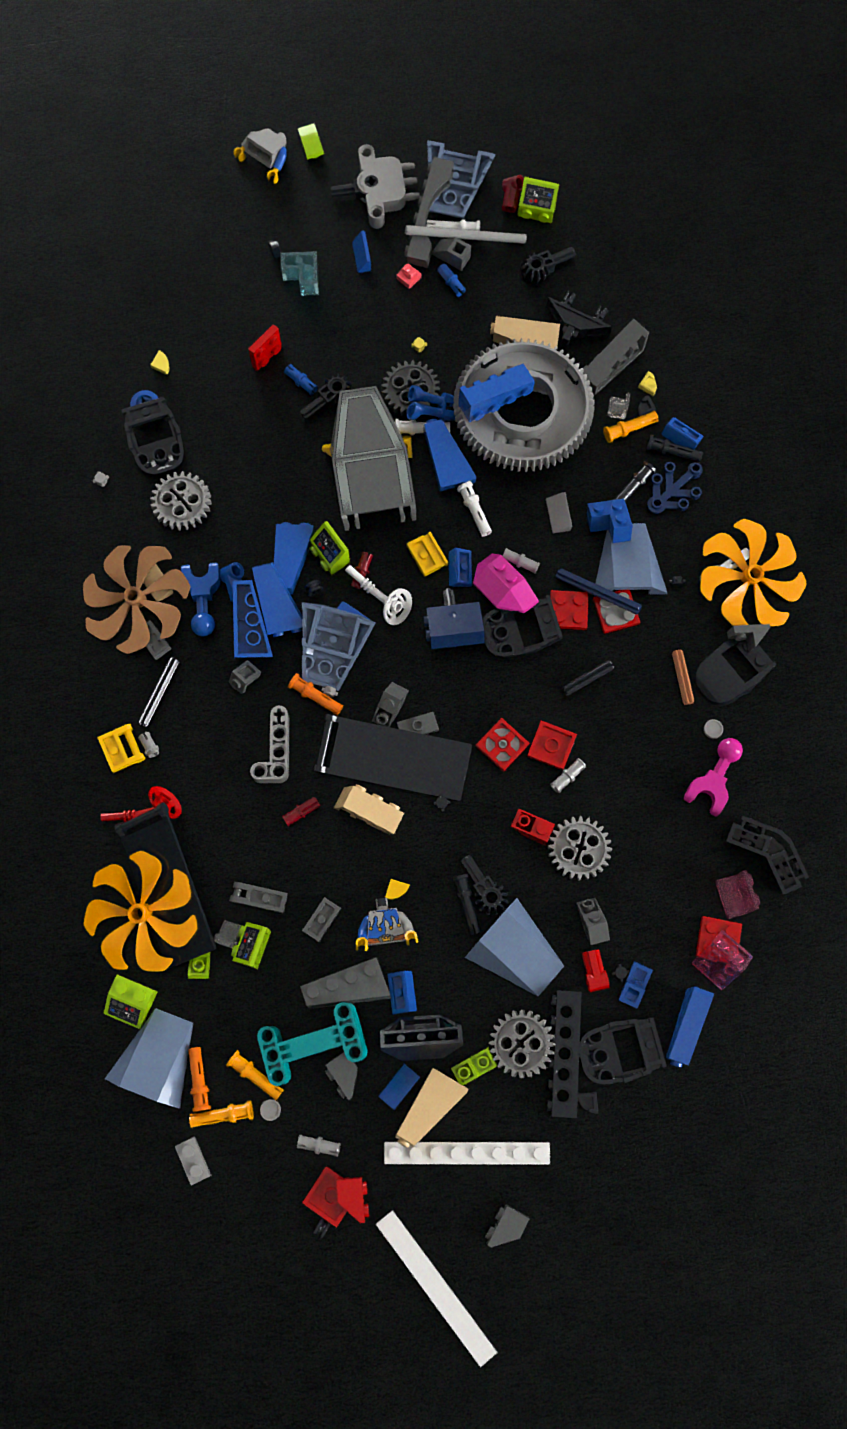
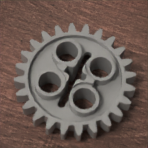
(194, 490)
(562, 842)
(510, 1030)

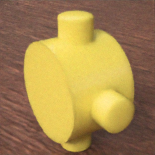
(419, 344)

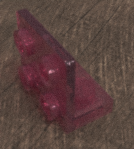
(738, 895)
(723, 960)

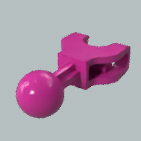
(713, 782)

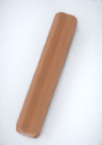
(683, 677)

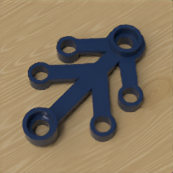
(673, 490)

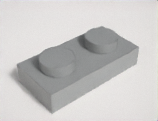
(192, 1161)

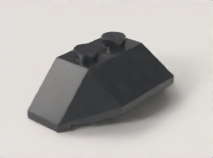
(421, 1037)

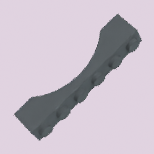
(439, 179)

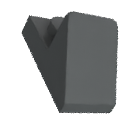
(750, 633)

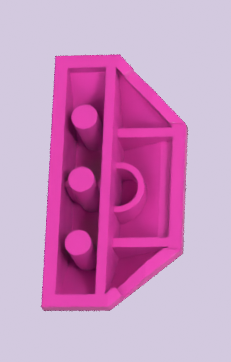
(503, 585)

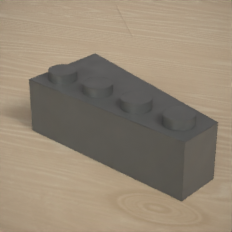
(616, 355)
(350, 985)

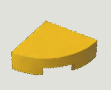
(396, 889)

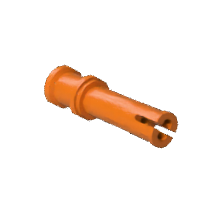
(308, 690)
(199, 1089)

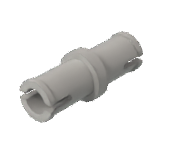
(521, 561)
(568, 775)
(318, 1145)

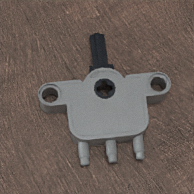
(379, 185)

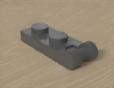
(259, 897)

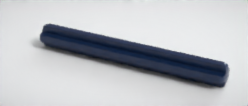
(599, 591)

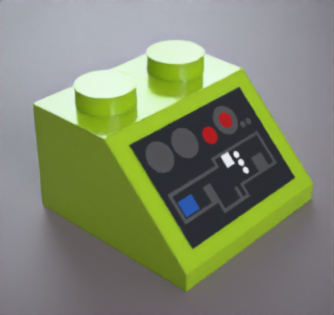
(538, 200)
(329, 549)
(251, 945)
(129, 1001)

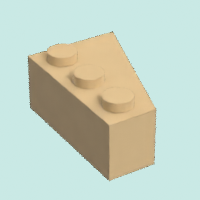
(369, 808)

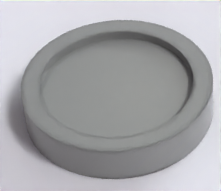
(713, 729)
(270, 1110)

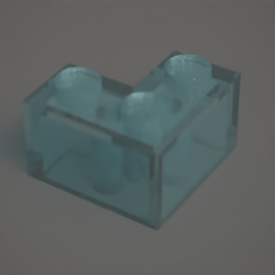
(301, 267)

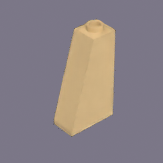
(513, 328)
(430, 1106)

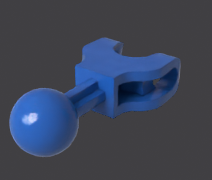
(201, 592)

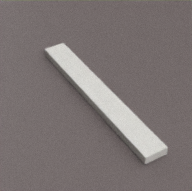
(436, 1288)

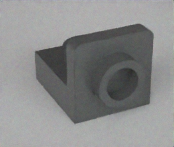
(243, 676)

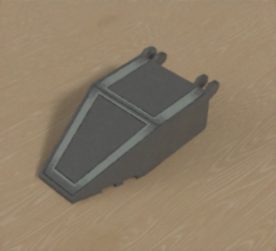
(369, 457)

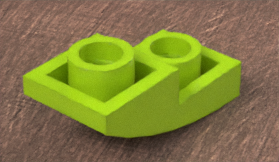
(311, 141)
(199, 967)
(474, 1066)

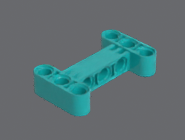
(311, 1044)

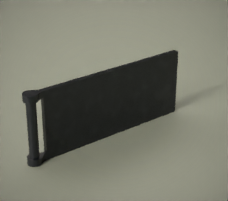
(395, 758)
(162, 843)

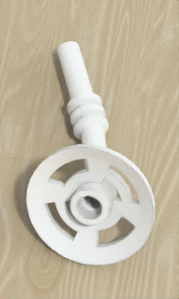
(389, 603)

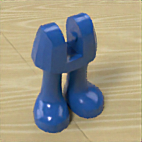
(416, 409)

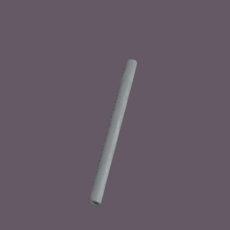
(465, 234)

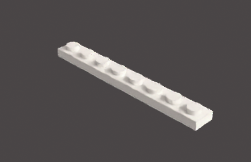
(468, 1153)

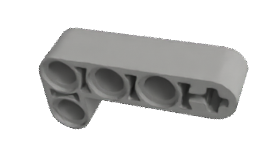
(275, 745)

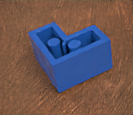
(610, 516)

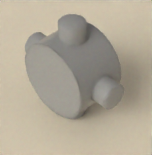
(101, 479)
(329, 691)

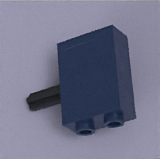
(453, 623)

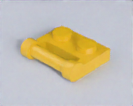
(115, 751)

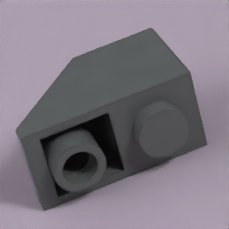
(453, 252)
(390, 705)
(593, 921)
(344, 1073)
(508, 1227)

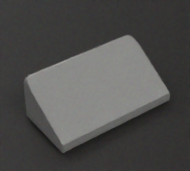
(559, 513)

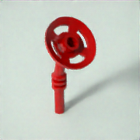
(156, 790)

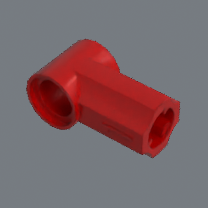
(595, 975)

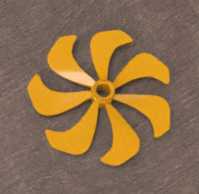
(715, 575)
(172, 933)

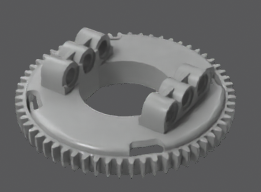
(526, 445)

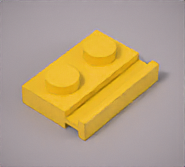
(427, 554)

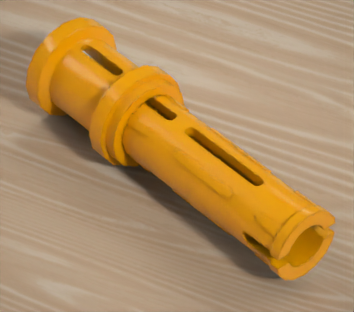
(623, 428)
(247, 1070)
(231, 1114)

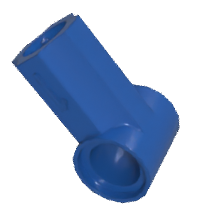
(229, 573)

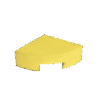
(160, 363)
(648, 384)

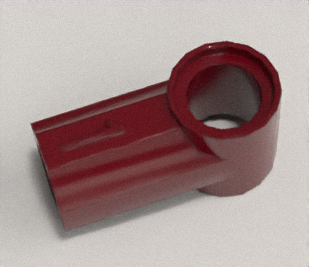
(512, 188)

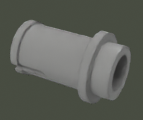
(151, 749)

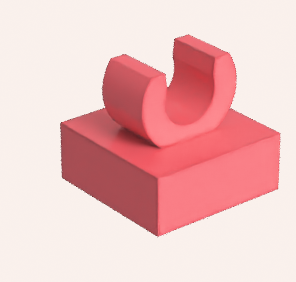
(408, 276)

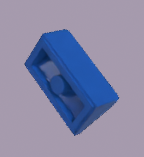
(361, 253)
(681, 434)
(460, 568)
(402, 992)
(399, 1086)

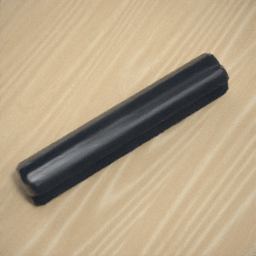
(588, 677)

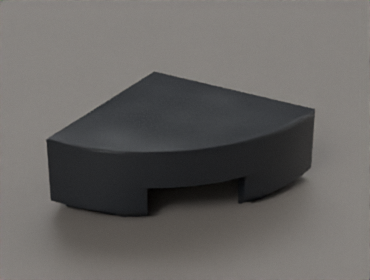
(274, 247)
(646, 406)
(588, 1101)

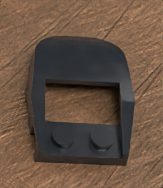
(159, 455)
(503, 635)
(720, 681)
(601, 1058)

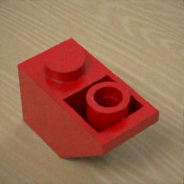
(532, 827)
(351, 1197)

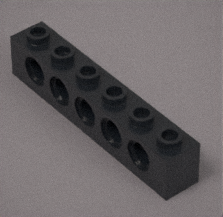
(568, 1107)

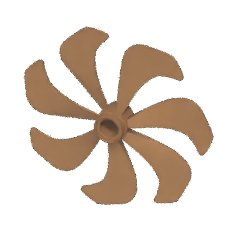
(140, 634)

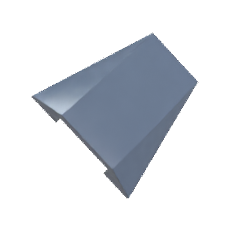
(466, 179)
(630, 564)
(331, 643)
(517, 951)
(156, 1059)

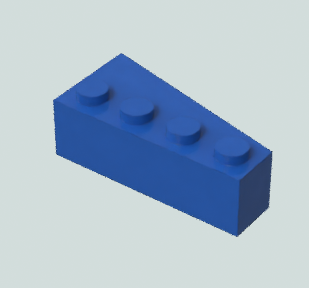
(495, 392)
(249, 628)

